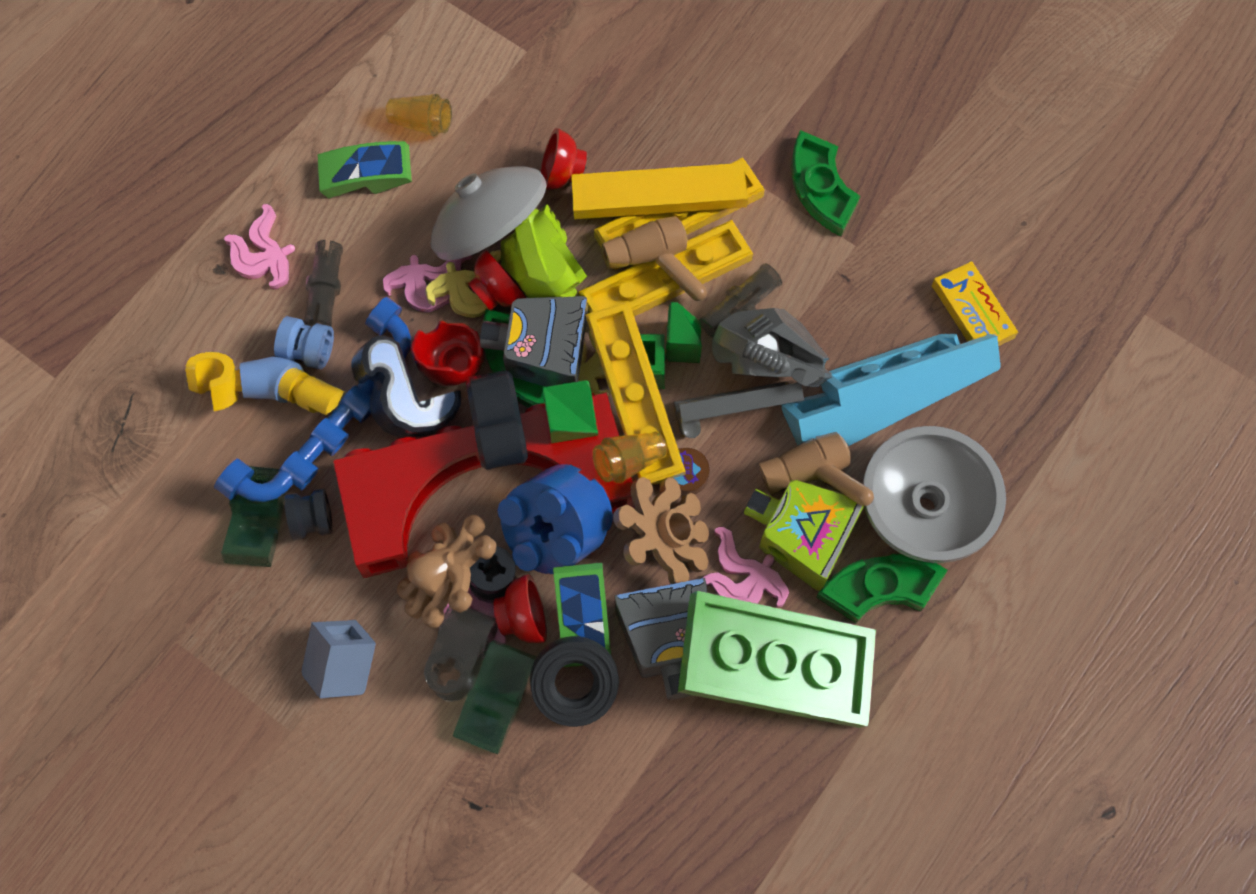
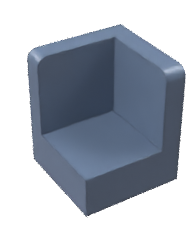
(338, 658)

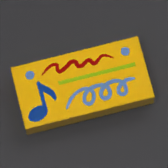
(973, 304)

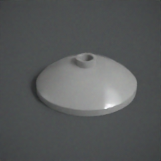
(485, 210)
(950, 473)

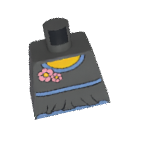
(541, 340)
(656, 628)

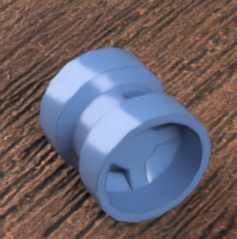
(303, 342)

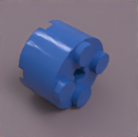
(555, 519)

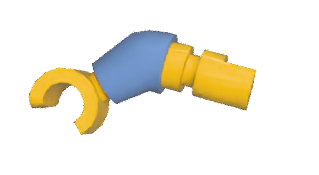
(259, 379)

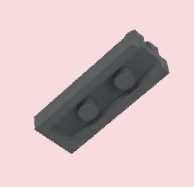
(691, 410)

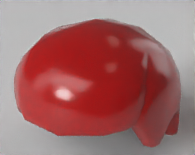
(448, 353)

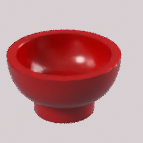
(561, 160)
(493, 283)
(522, 611)

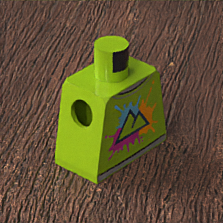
(805, 528)

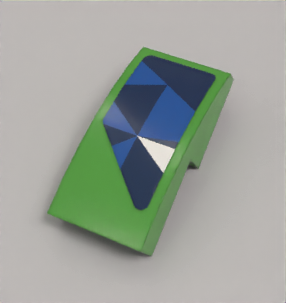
(368, 165)
(582, 603)

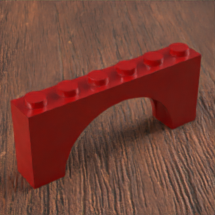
(391, 484)

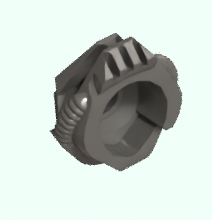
(770, 345)

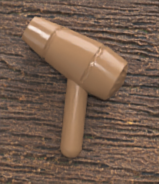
(659, 243)
(815, 460)

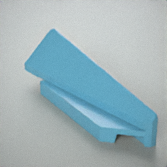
(891, 387)

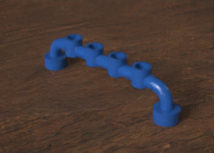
(327, 435)

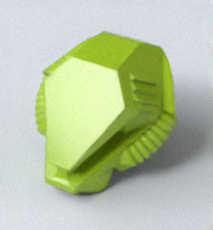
(540, 259)

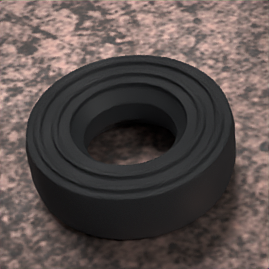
(584, 709)

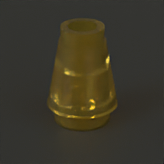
(420, 113)
(626, 455)

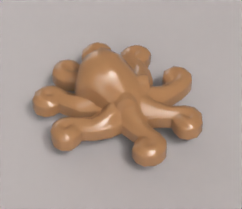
(664, 529)
(444, 572)

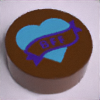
(696, 470)

